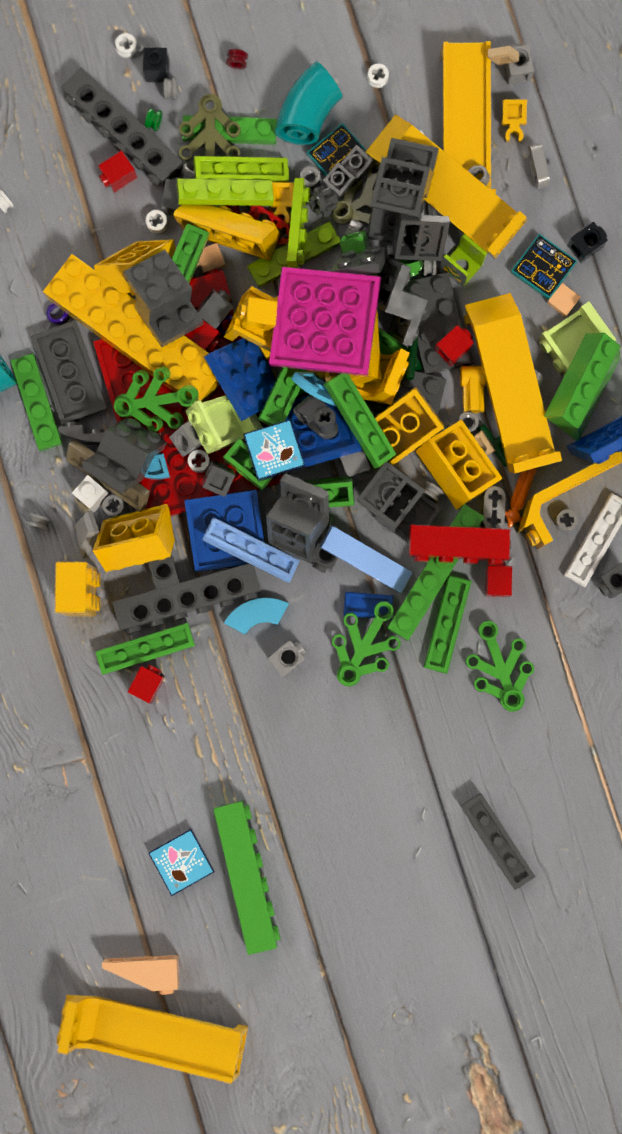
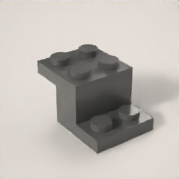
(404, 177)
(411, 236)
(361, 263)
(163, 298)
(403, 304)
(124, 454)
(397, 502)
(298, 518)

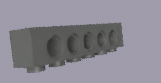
(83, 85)
(126, 608)

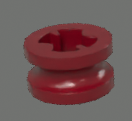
(237, 59)

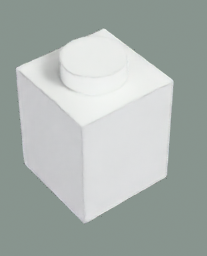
(90, 493)

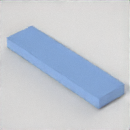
(251, 550)
(365, 559)

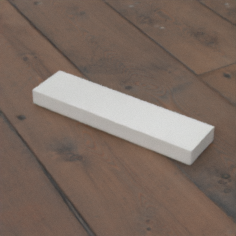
(596, 542)

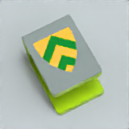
(467, 251)

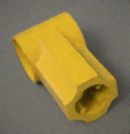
(473, 384)

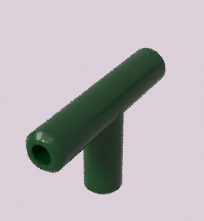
(414, 363)
(496, 444)

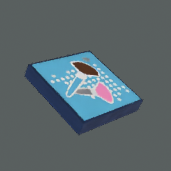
(274, 450)
(181, 862)

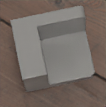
(355, 463)

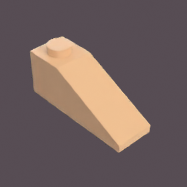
(151, 972)

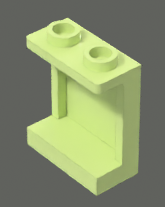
(565, 338)
(219, 423)

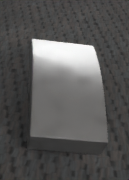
(349, 171)
(73, 431)

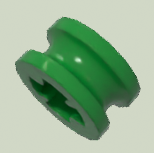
(153, 119)

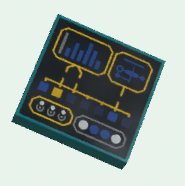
(333, 149)
(543, 266)

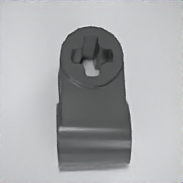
(317, 417)

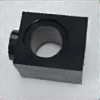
(155, 64)
(582, 250)

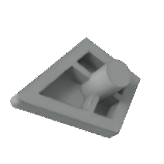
(87, 532)

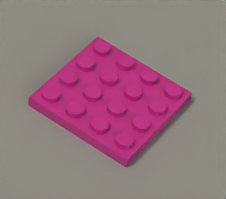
(325, 321)

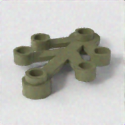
(209, 134)
(353, 206)

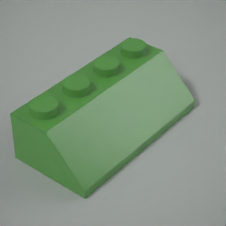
(584, 384)

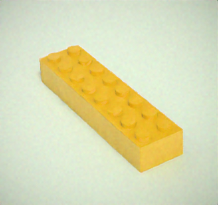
(114, 319)

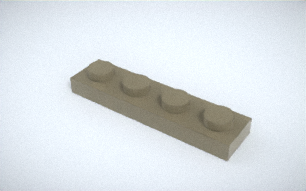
(135, 496)

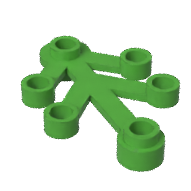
(153, 401)
(363, 647)
(501, 670)

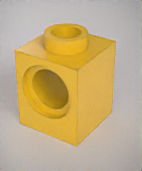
(258, 314)

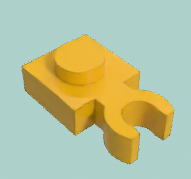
(513, 115)
(282, 199)

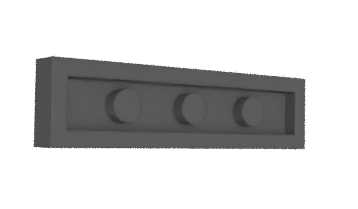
(497, 841)

